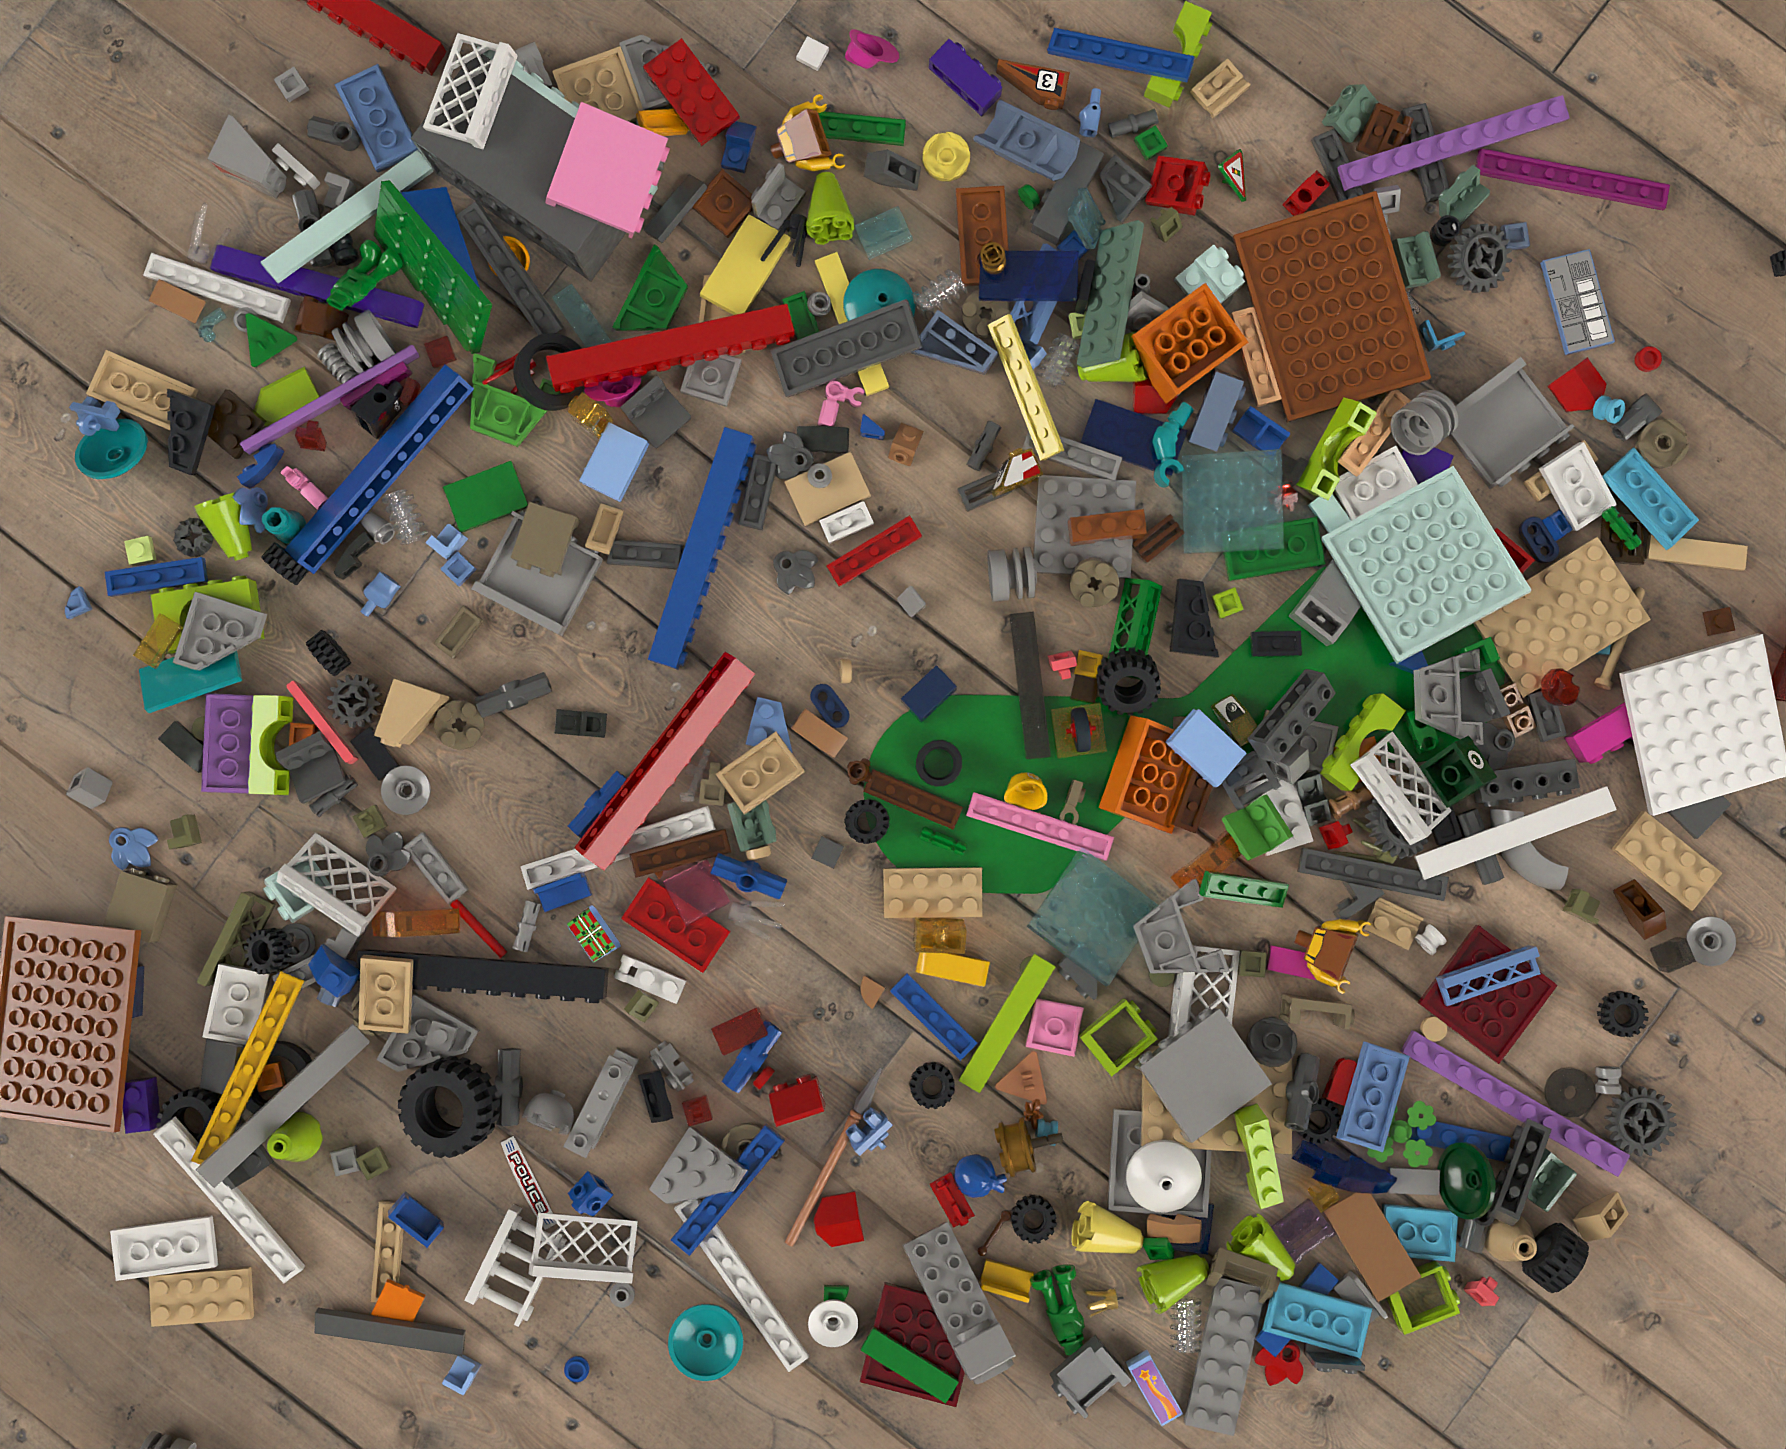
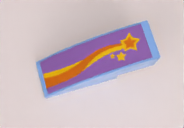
(1154, 1387)

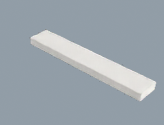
(217, 287)

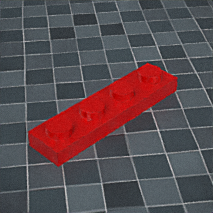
(874, 551)

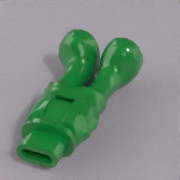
(356, 282)
(1065, 1318)

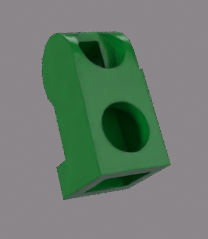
(1423, 736)

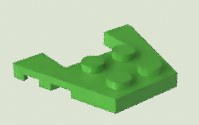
(500, 412)

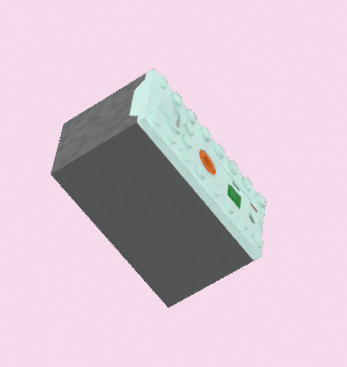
(519, 166)

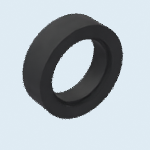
(523, 378)
(291, 1052)

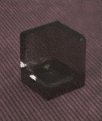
(1292, 469)
(1672, 954)

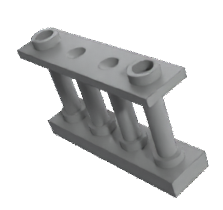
(601, 1103)

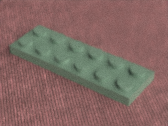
(1110, 294)

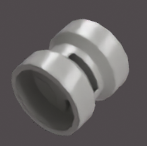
(1608, 1080)

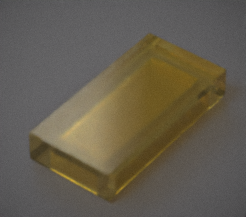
(158, 641)

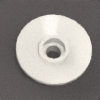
(836, 1332)

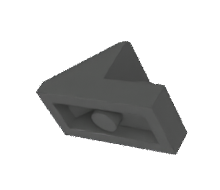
(1361, 897)

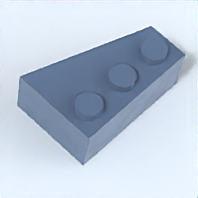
(954, 345)
(1217, 410)

